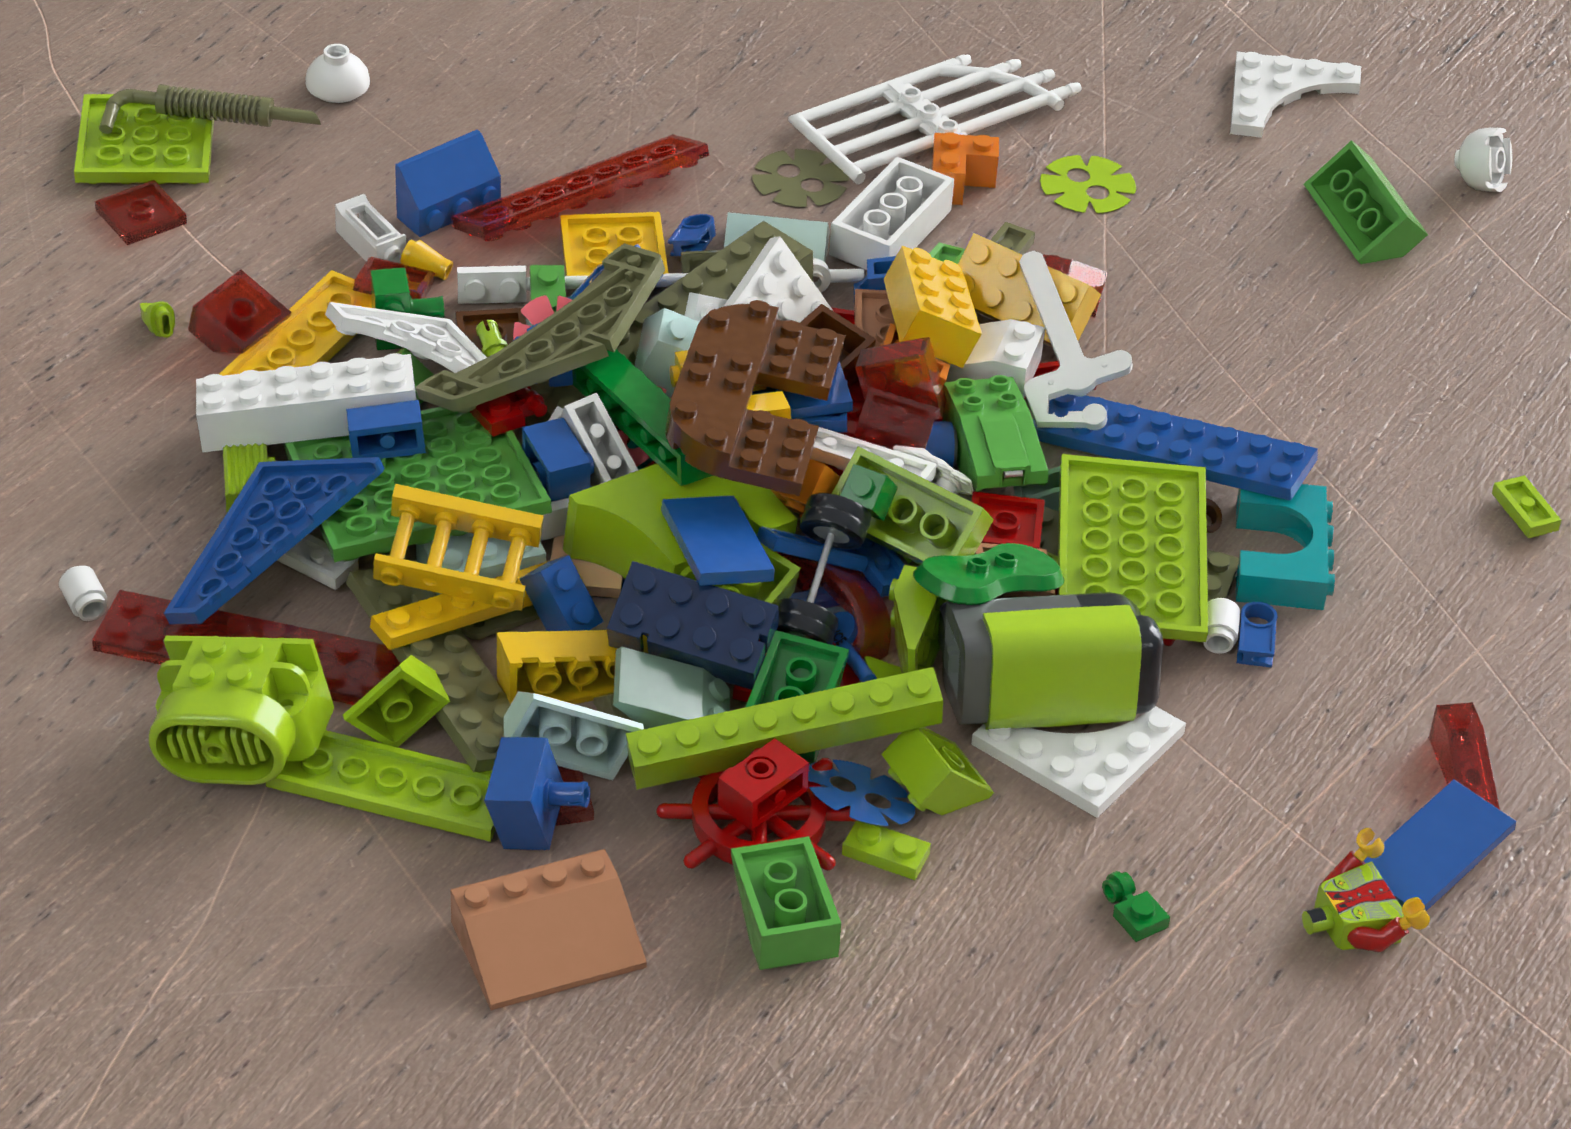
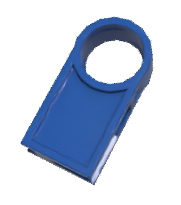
(693, 234)
(1255, 640)

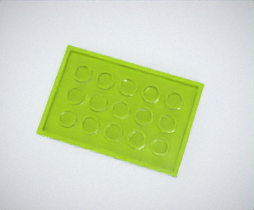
(1139, 536)

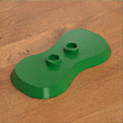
(989, 574)

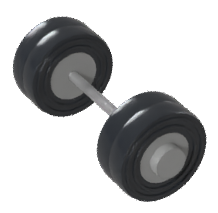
(836, 524)

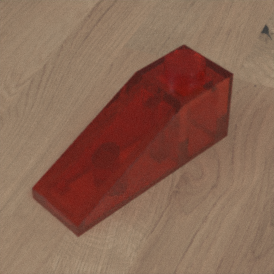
(1463, 749)

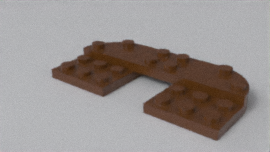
(711, 398)

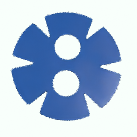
(860, 809)

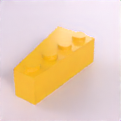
(557, 664)

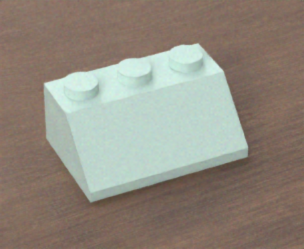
(808, 233)
(659, 340)
(576, 734)

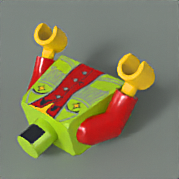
(1359, 906)

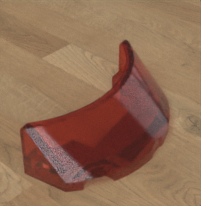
(854, 596)

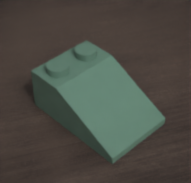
(665, 690)

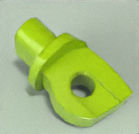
(158, 318)

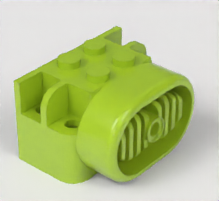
(238, 707)

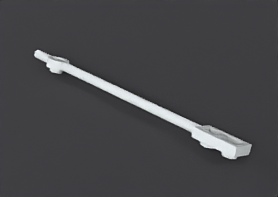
(510, 283)

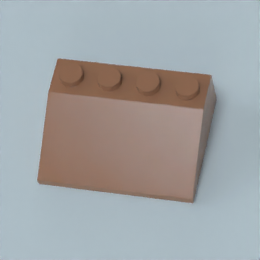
(546, 929)

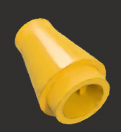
(424, 257)

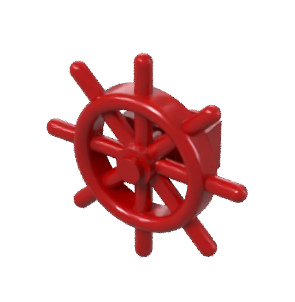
(757, 800)

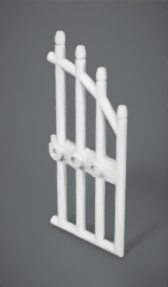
(922, 113)

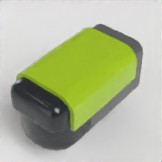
(1049, 660)

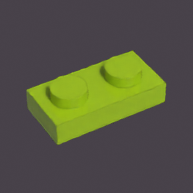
(1526, 506)
(886, 849)

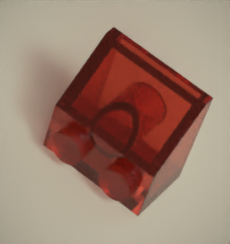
(236, 315)

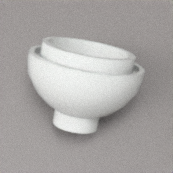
(337, 75)

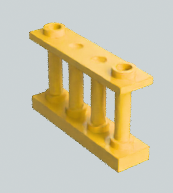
(463, 515)

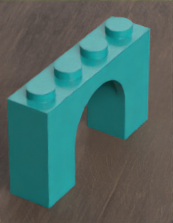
(1291, 578)

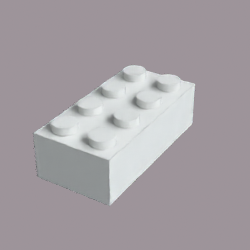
(891, 213)

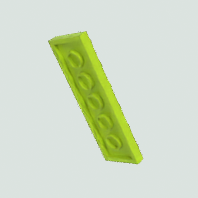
(392, 784)

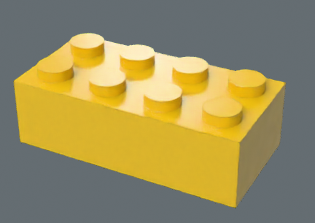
(1002, 292)
(932, 302)

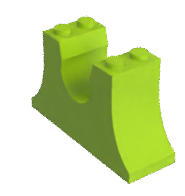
(625, 521)

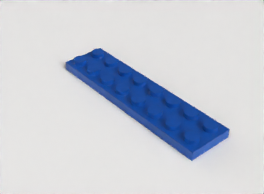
(1146, 435)

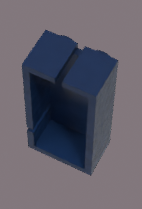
(693, 624)

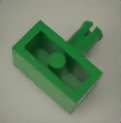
(392, 293)

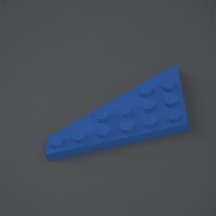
(265, 521)

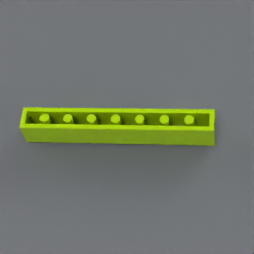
(798, 722)

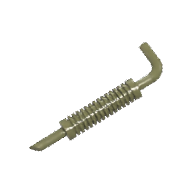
(205, 105)

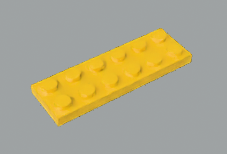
(307, 334)

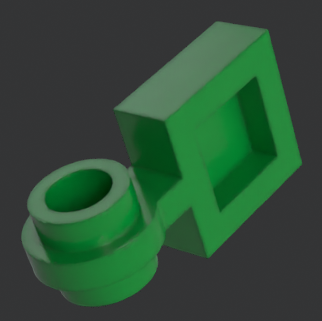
(1137, 914)

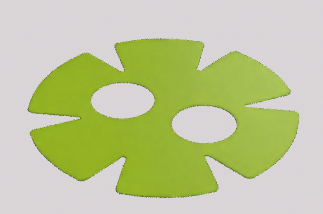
(1075, 192)

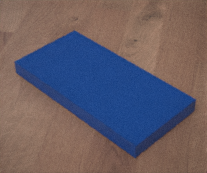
(717, 540)
(1441, 844)

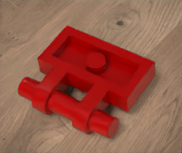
(509, 411)

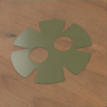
(791, 190)

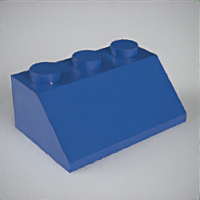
(445, 183)

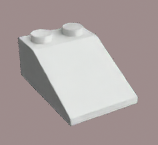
(1004, 349)

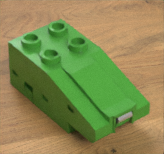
(994, 433)

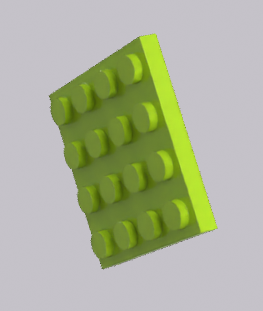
(141, 146)

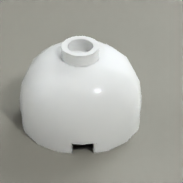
(1485, 159)

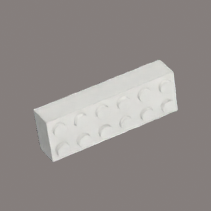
(296, 401)

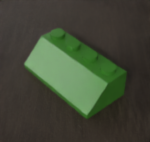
(1364, 207)

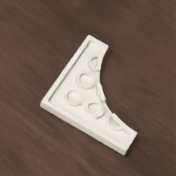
(1271, 81)
(423, 335)
(1089, 766)

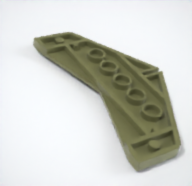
(561, 342)

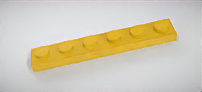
(436, 616)

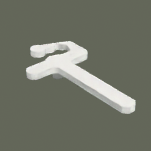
(1076, 372)

